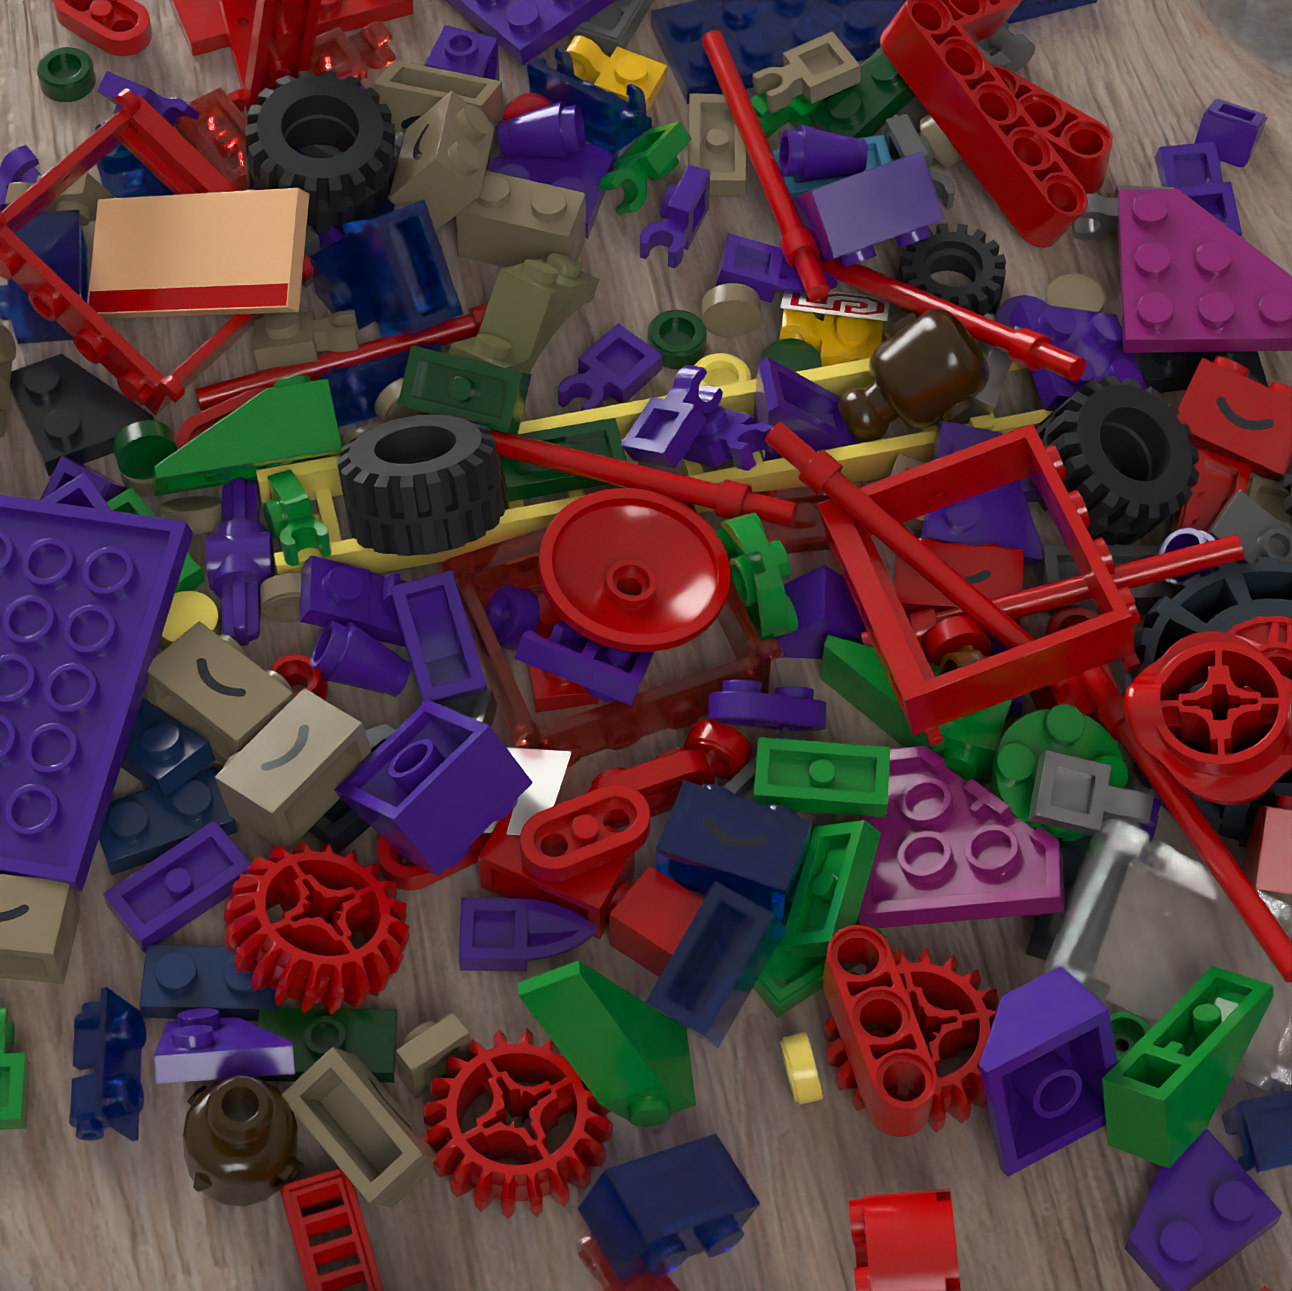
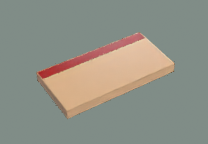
(199, 254)

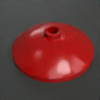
(637, 546)

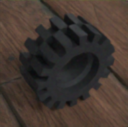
(958, 254)

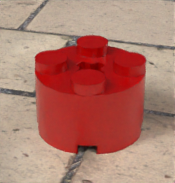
(905, 1242)

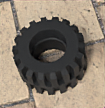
(322, 113)
(1143, 442)
(421, 484)

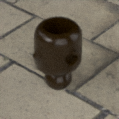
(920, 374)
(240, 1141)

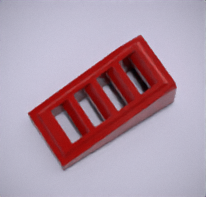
(317, 1194)

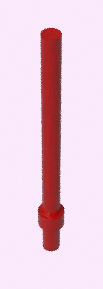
(797, 241)
(445, 333)
(1023, 346)
(824, 474)
(728, 499)
(1075, 589)
(1194, 826)

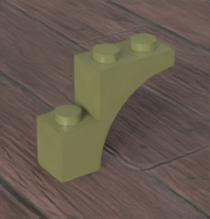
(527, 310)

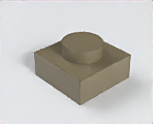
(427, 1051)

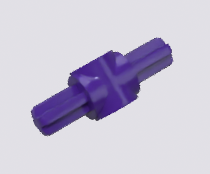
(240, 560)

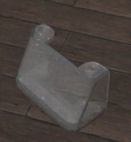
(1152, 925)

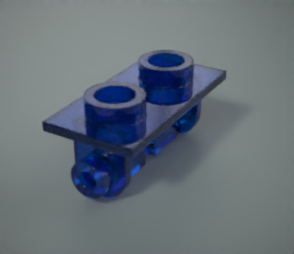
(358, 386)
(111, 1040)

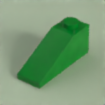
(271, 430)
(861, 680)
(614, 1042)
(1180, 1069)

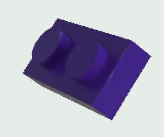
(177, 886)

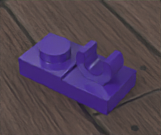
(349, 594)

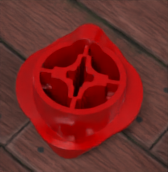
(1157, 716)

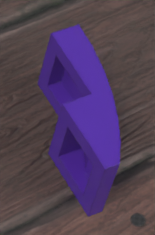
(1198, 175)

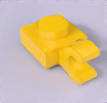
(617, 71)
(836, 337)

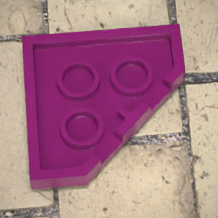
(1195, 281)
(954, 852)

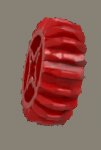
(310, 948)
(960, 1025)
(473, 1154)

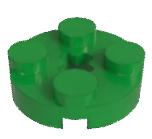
(758, 575)
(1055, 730)

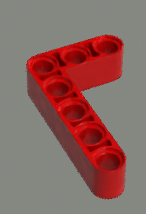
(989, 128)

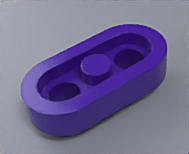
(744, 705)

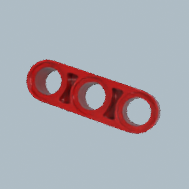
(1074, 135)
(875, 1060)

